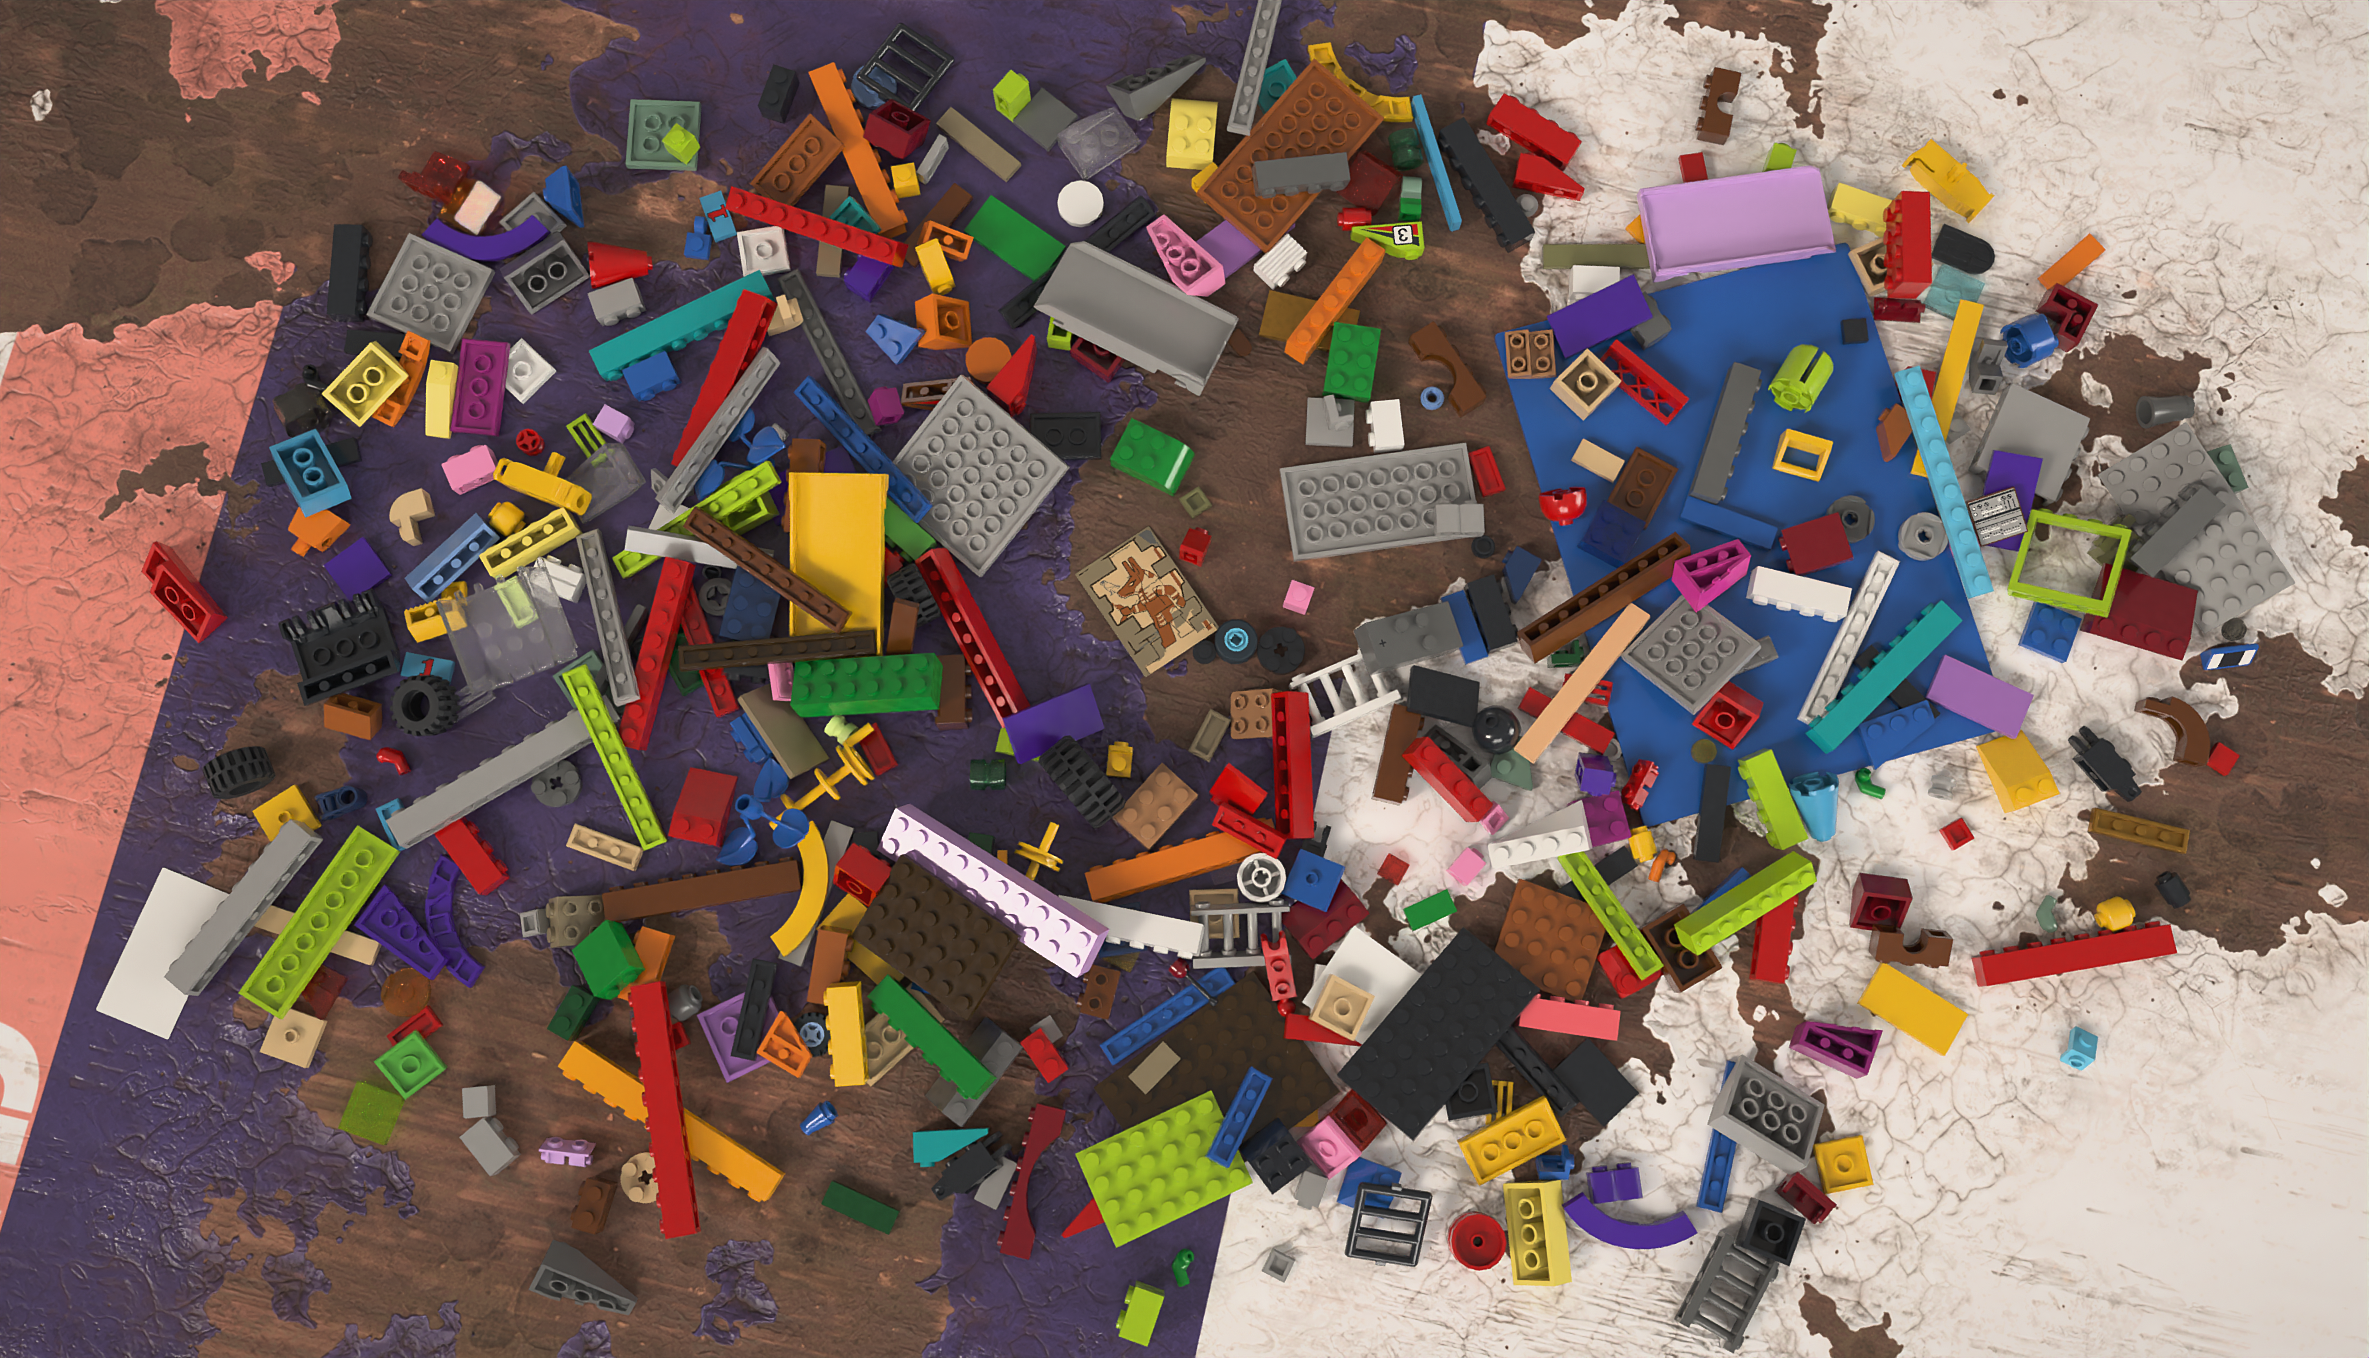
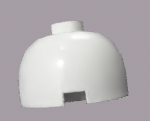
(1267, 881)

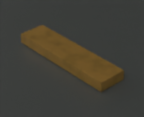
(2138, 830)

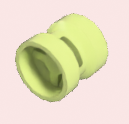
(839, 728)

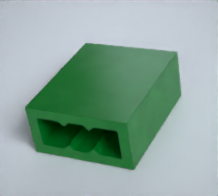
(608, 960)

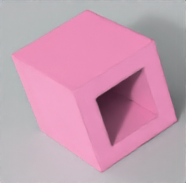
(1298, 597)
(1466, 866)

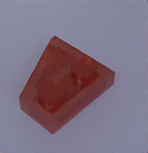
(324, 990)

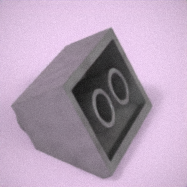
(544, 272)

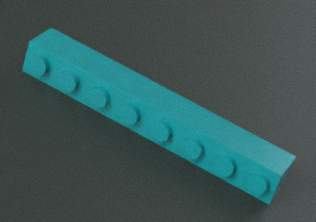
(675, 328)
(1883, 676)

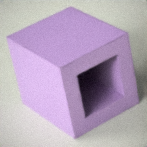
(614, 424)

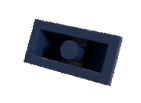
(1518, 571)

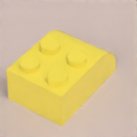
(1191, 134)

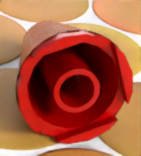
(615, 264)

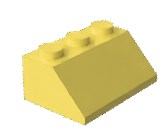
(366, 383)

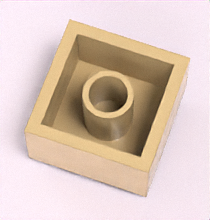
(1585, 384)

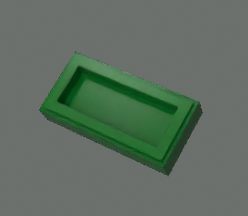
(1429, 910)

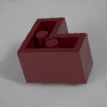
(2069, 312)

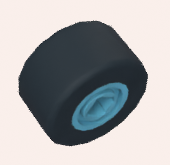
(1240, 648)

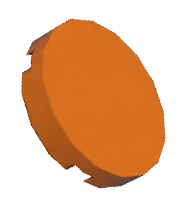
(986, 359)

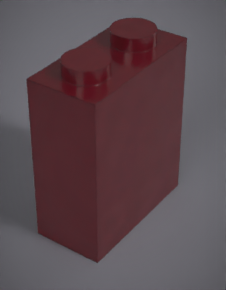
(1816, 545)

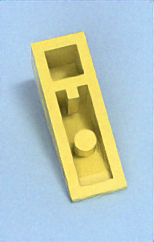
(440, 398)

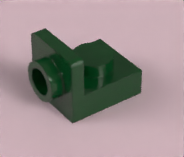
(1562, 659)

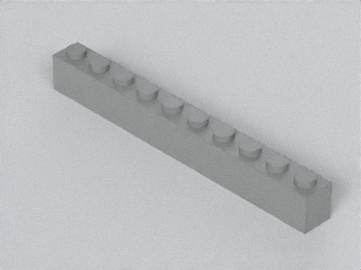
(493, 777)

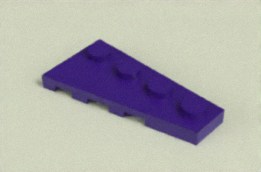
(399, 932)

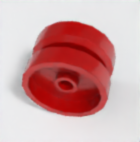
(1461, 1237)

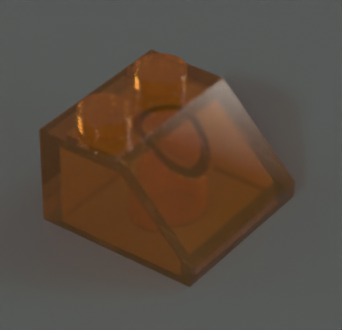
(470, 206)

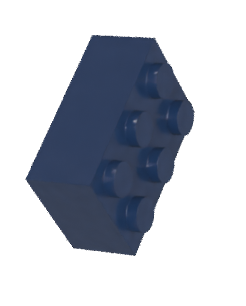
(748, 609)

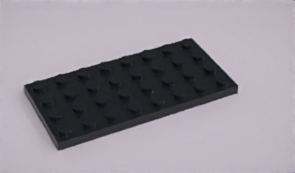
(1438, 1033)

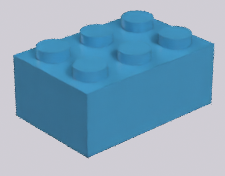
(310, 472)

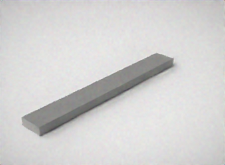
(1254, 67)
(718, 430)
(608, 617)

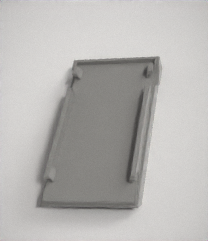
(1136, 315)

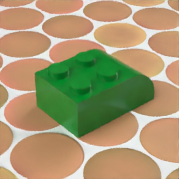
(1152, 457)

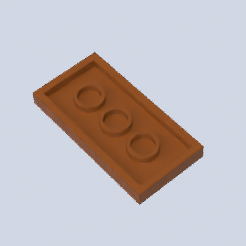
(798, 162)

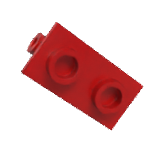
(1642, 774)

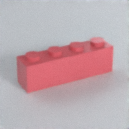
(1571, 1018)

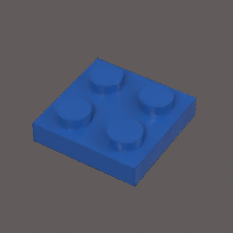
(2050, 632)

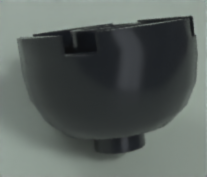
(1496, 729)

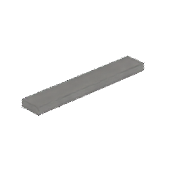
(677, 547)
(836, 843)

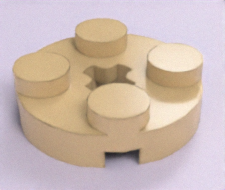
(631, 1178)

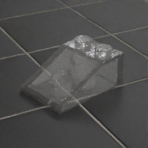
(1097, 141)
(609, 478)

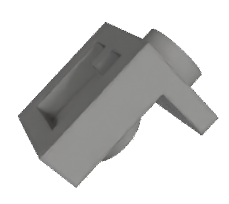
(1332, 411)

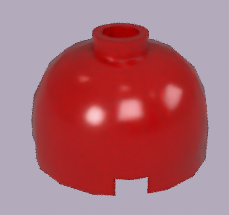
(1563, 504)

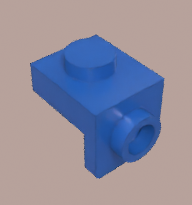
(1555, 1166)

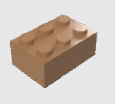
(1155, 806)

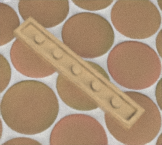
(349, 945)

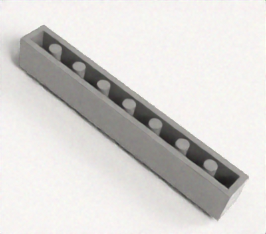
(243, 907)

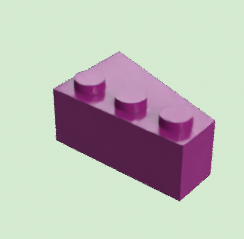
(1836, 1046)

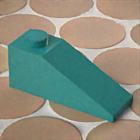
(935, 1145)

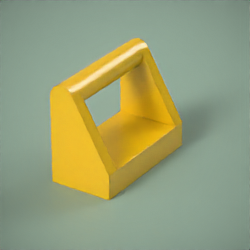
(1805, 443)

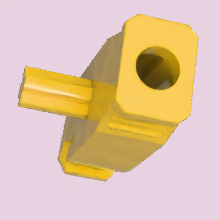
(1948, 180)
(544, 484)

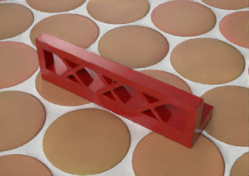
(1650, 379)

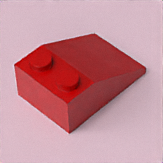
(1012, 383)
(1237, 791)
(703, 807)

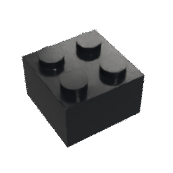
(1473, 1097)
(1275, 1156)
(1770, 1231)

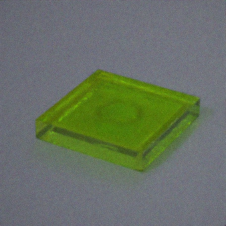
(371, 1112)

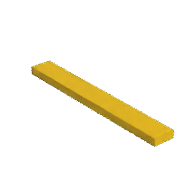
(1952, 370)

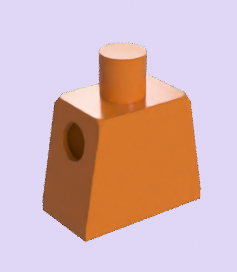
(316, 530)

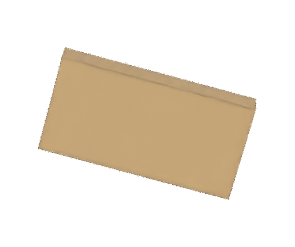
(1597, 460)

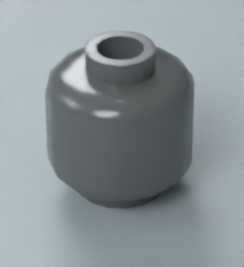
(684, 1002)

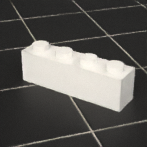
(1798, 593)

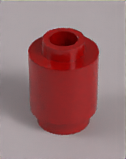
(1353, 217)

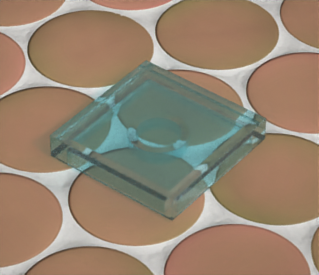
(1949, 288)

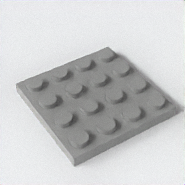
(431, 293)
(1690, 653)

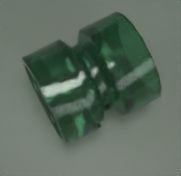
(1405, 149)
(988, 774)

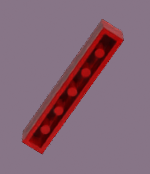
(1292, 764)

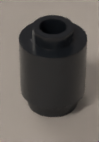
(2172, 889)

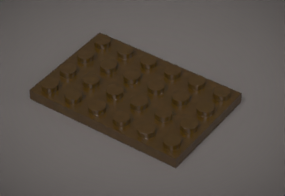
(936, 936)

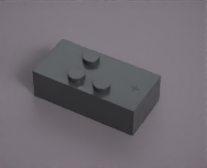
(1408, 638)

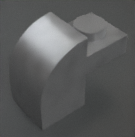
(1985, 367)

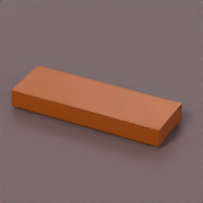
(2072, 262)

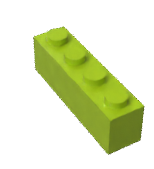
(1772, 799)

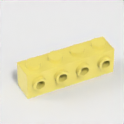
(531, 543)

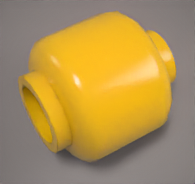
(506, 518)
(2114, 913)

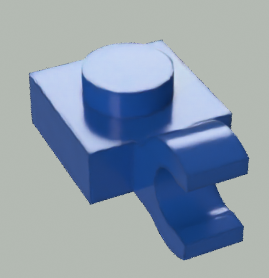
(698, 243)

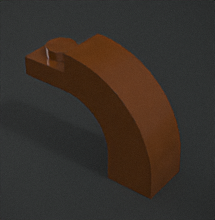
(2188, 726)

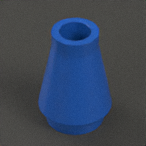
(820, 1117)

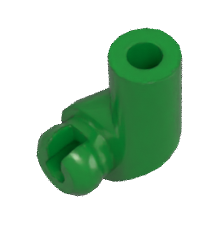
(1865, 784)
(1180, 1265)

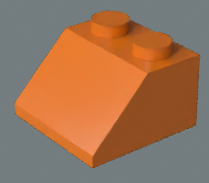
(944, 321)

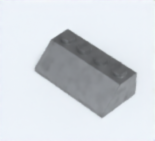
(994, 1050)

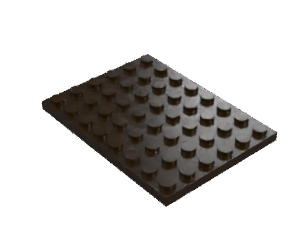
(1215, 1055)

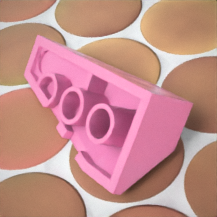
(1185, 260)

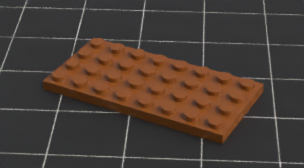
(1308, 120)

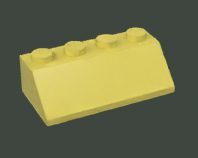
(1537, 1233)

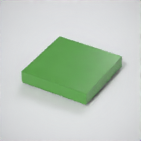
(410, 1064)

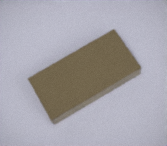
(1209, 735)
(1154, 1067)

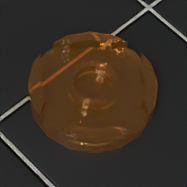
(406, 992)

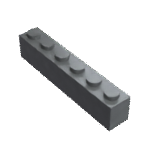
(1724, 433)

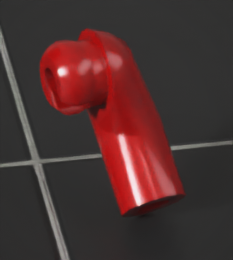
(394, 756)

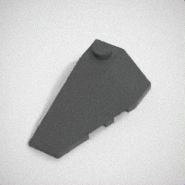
(574, 1276)

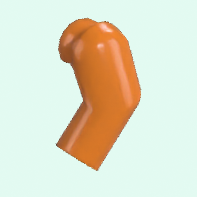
(1659, 864)

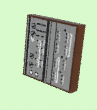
(1996, 516)

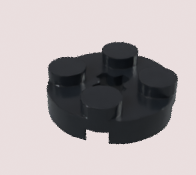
(1292, 657)

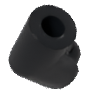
(312, 378)

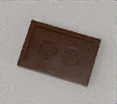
(1642, 485)

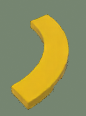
(1391, 108)
(812, 895)

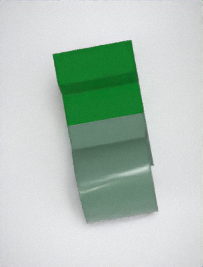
(1410, 199)

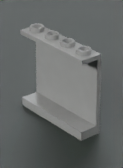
(2034, 428)

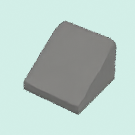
(534, 922)

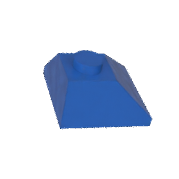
(564, 195)
(1367, 1171)

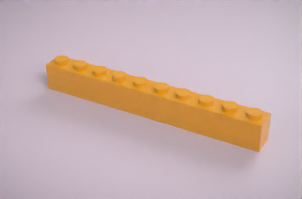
(704, 1140)

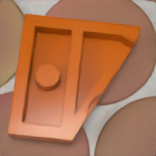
(785, 1046)

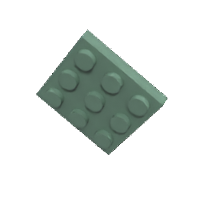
(650, 124)

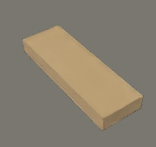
(605, 847)

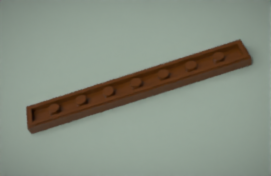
(767, 569)

